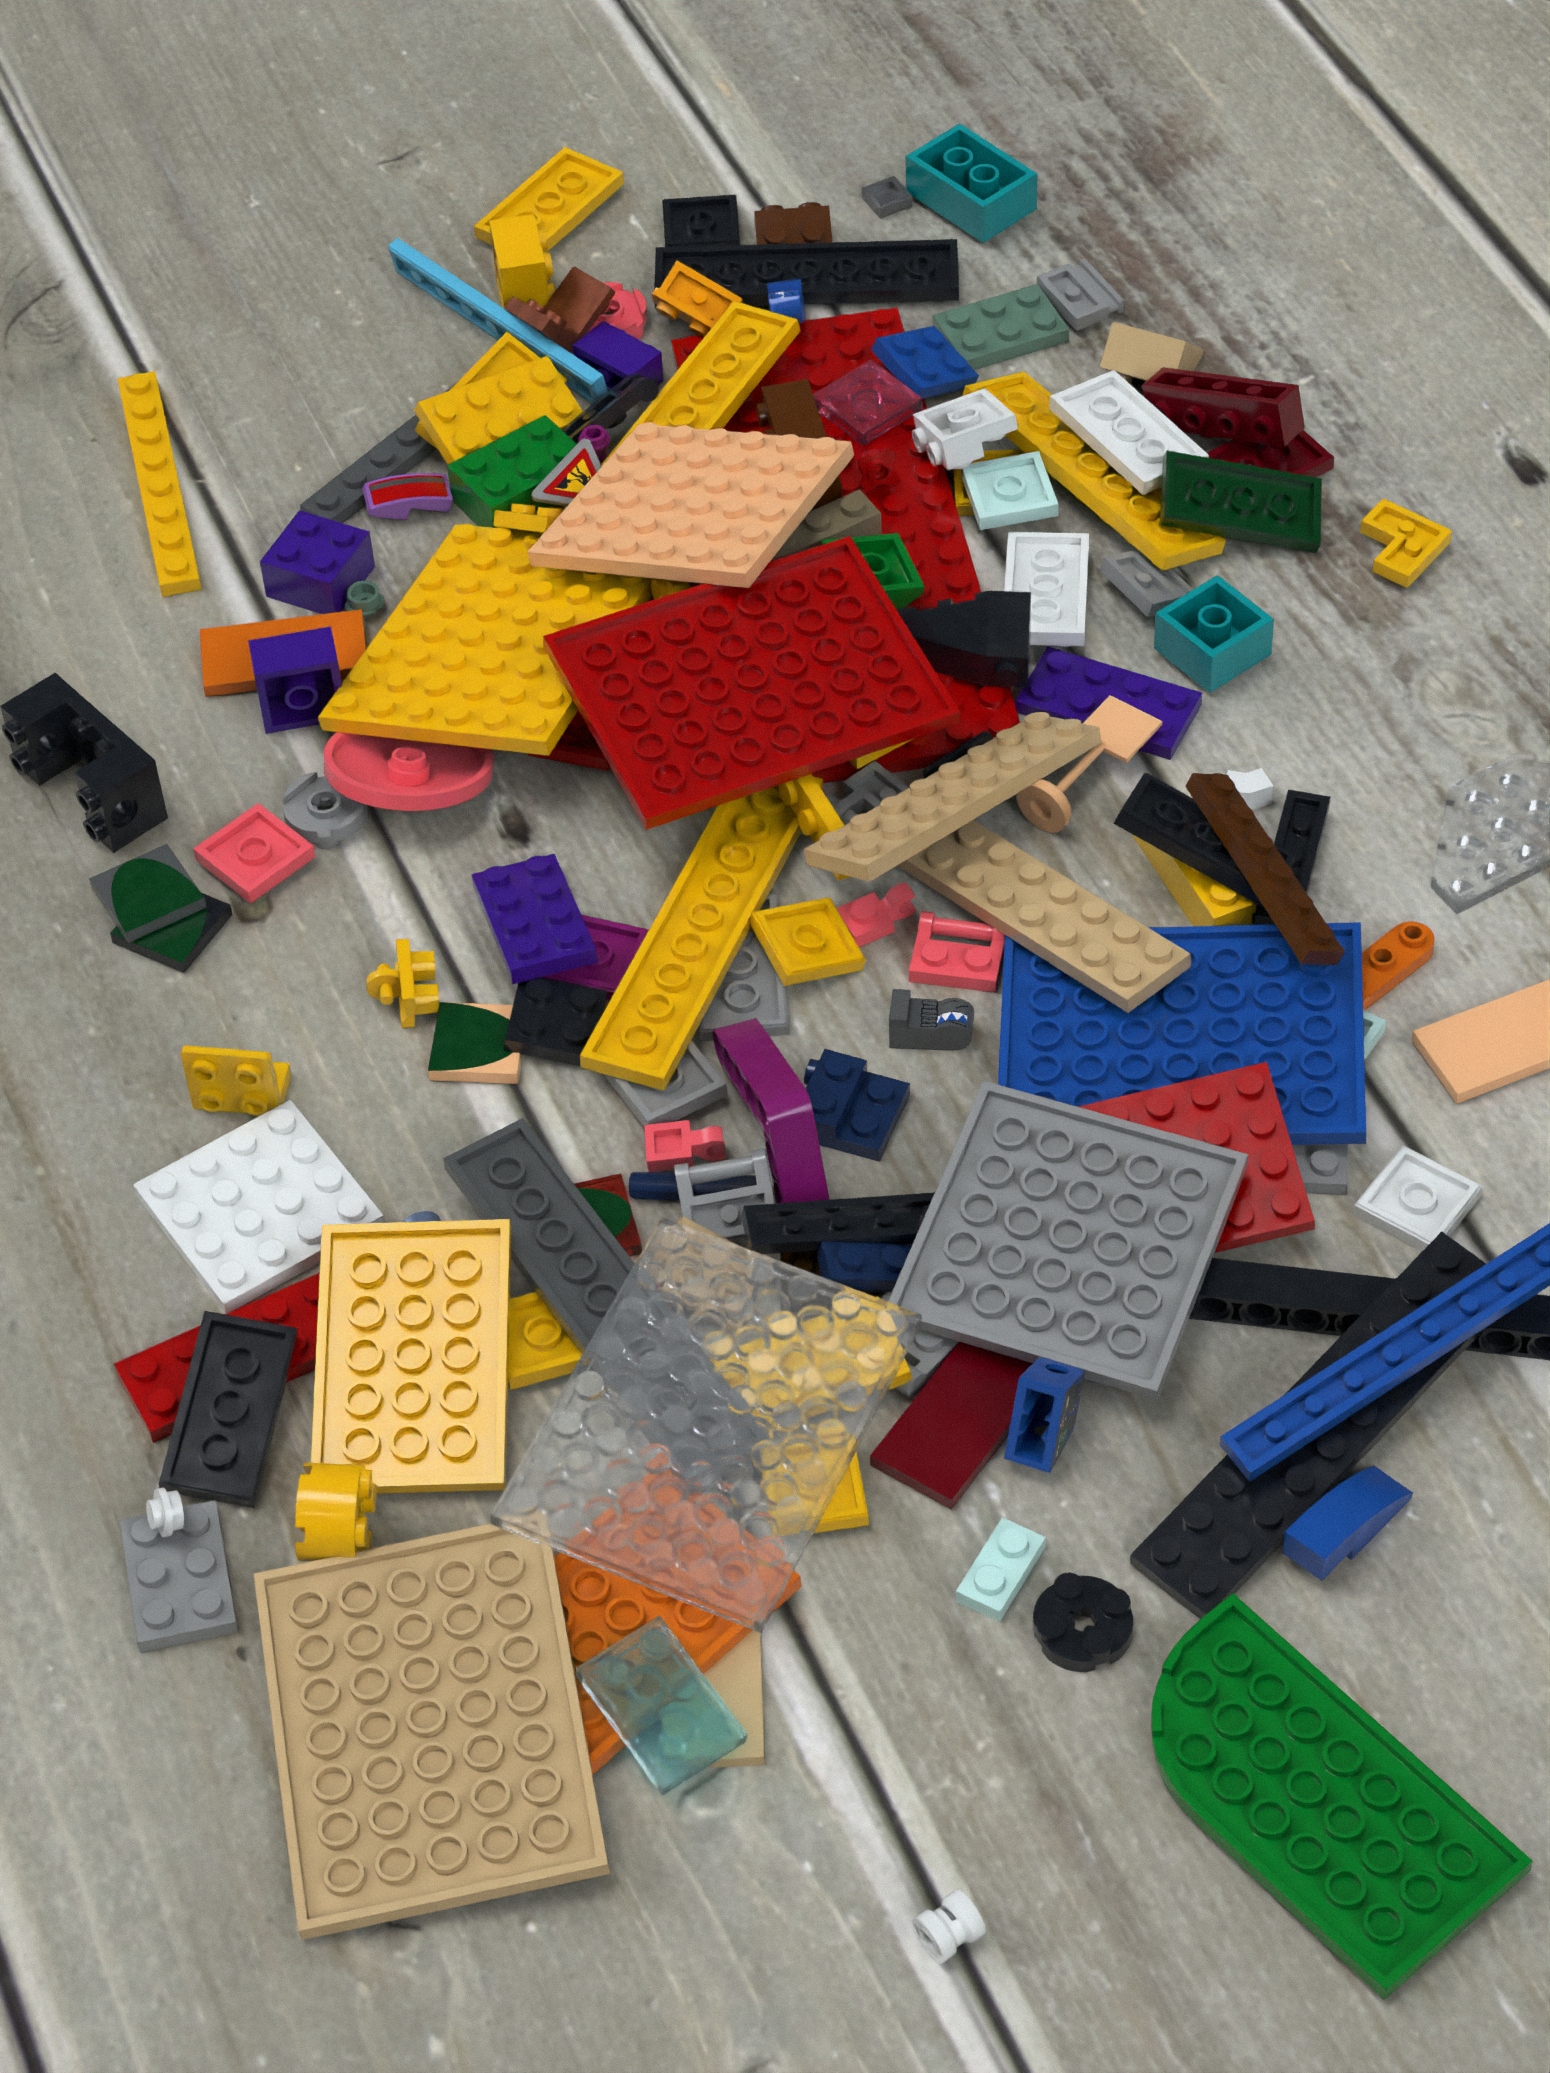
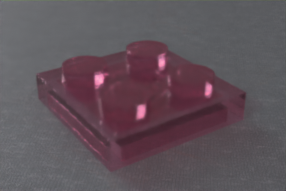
(867, 402)

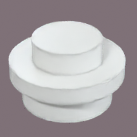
(165, 1512)

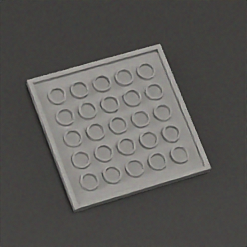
(1070, 1237)

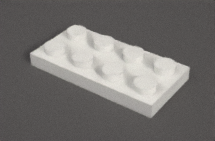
(1122, 428)
(1056, 575)

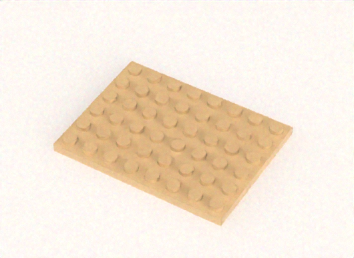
(426, 1728)

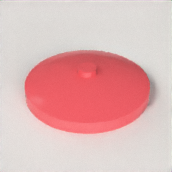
(405, 772)

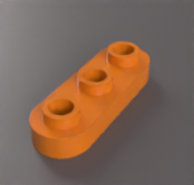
(1404, 950)

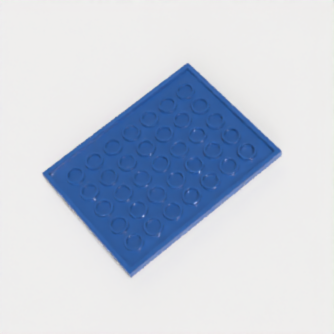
(1230, 1010)

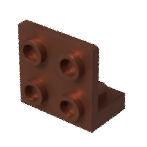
(569, 310)

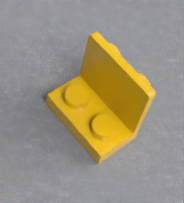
(234, 1079)

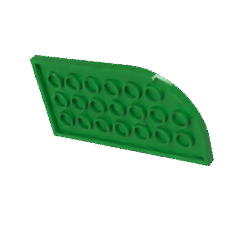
(1322, 1800)

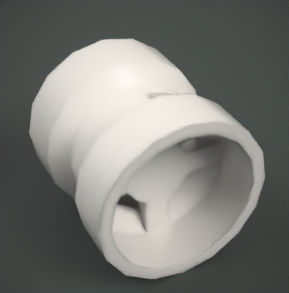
(949, 1926)

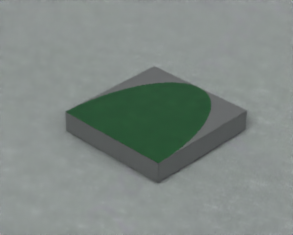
(147, 893)

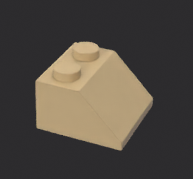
(1143, 353)

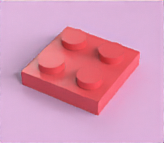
(254, 853)

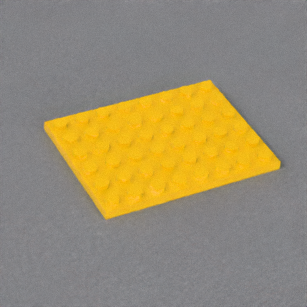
(467, 648)

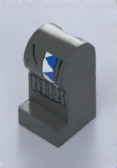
(929, 1022)

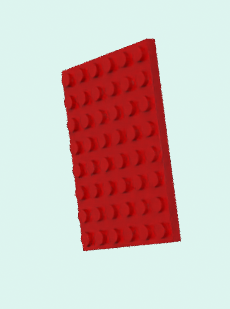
(749, 684)

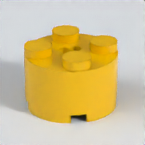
(333, 1510)

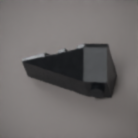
(977, 638)

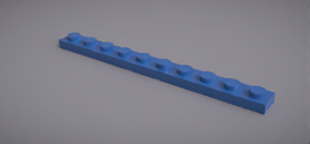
(1390, 1357)

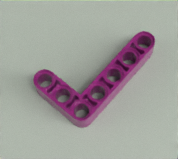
(778, 1105)

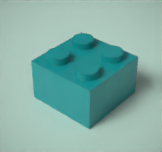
(1213, 633)

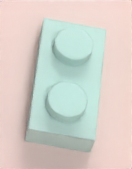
(1000, 1569)

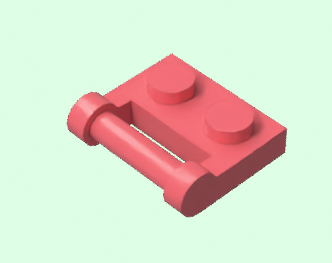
(953, 962)

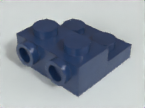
(853, 1106)

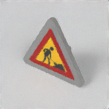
(568, 476)

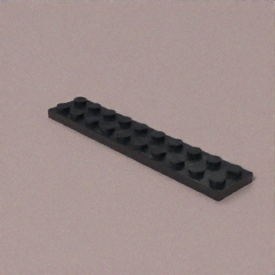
(1236, 1524)

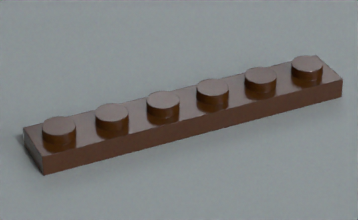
(1265, 869)

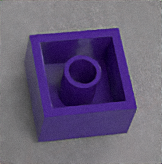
(316, 563)
(295, 677)

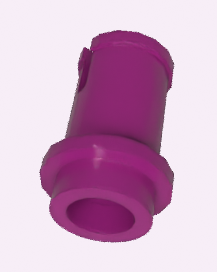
(599, 439)

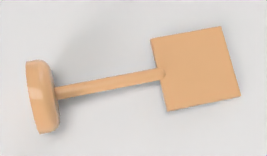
(1122, 735)

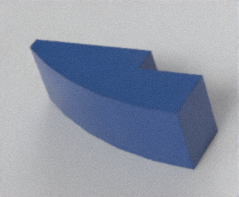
(1344, 1521)

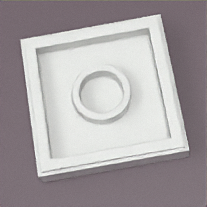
(1417, 1199)

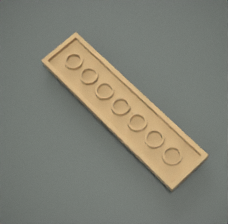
(951, 796)
(1049, 915)

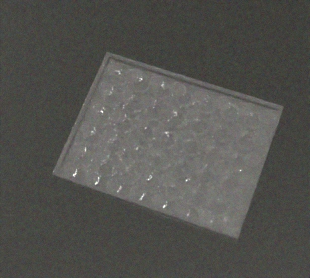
(708, 1423)

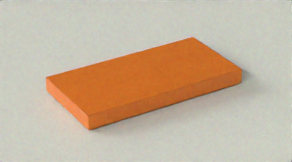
(227, 654)

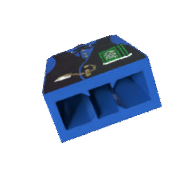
(1044, 1397)

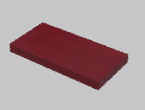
(952, 1424)

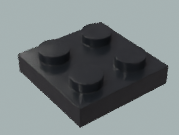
(553, 1019)

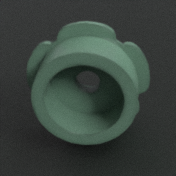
(364, 596)

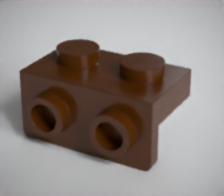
(793, 225)

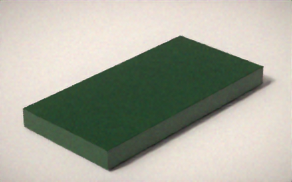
(1241, 501)

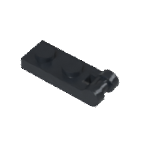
(612, 407)

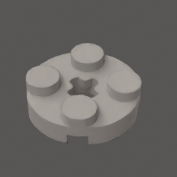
(321, 826)

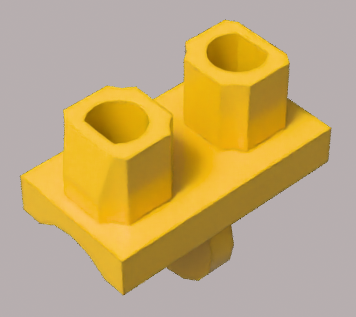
(399, 982)

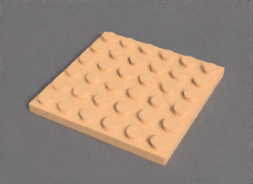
(692, 504)

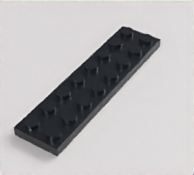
(827, 270)

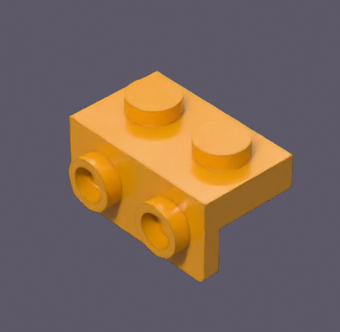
(692, 299)

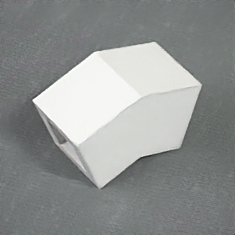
(1253, 787)

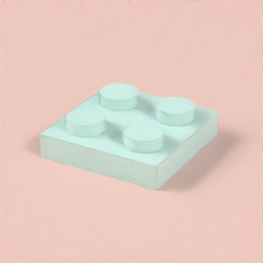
(1009, 490)

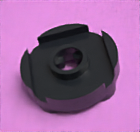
(1089, 1597)

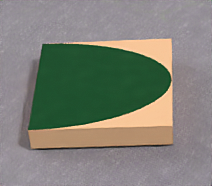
(471, 1045)

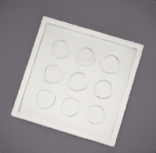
(254, 1205)

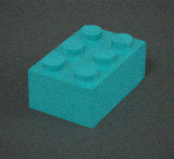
(971, 182)

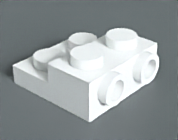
(956, 429)

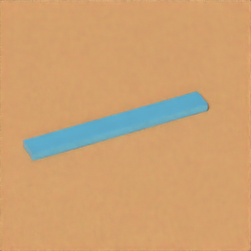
(493, 318)

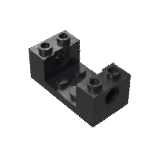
(118, 780)

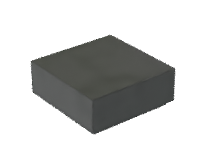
(887, 197)

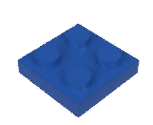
(924, 362)

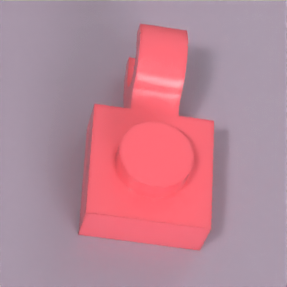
(874, 918)
(676, 1144)

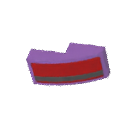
(397, 494)

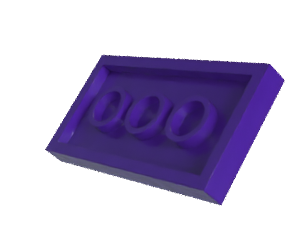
(1076, 686)
(534, 918)

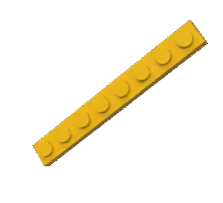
(159, 484)

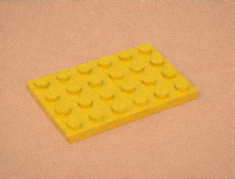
(414, 1353)

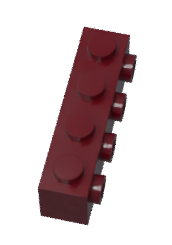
(1227, 406)

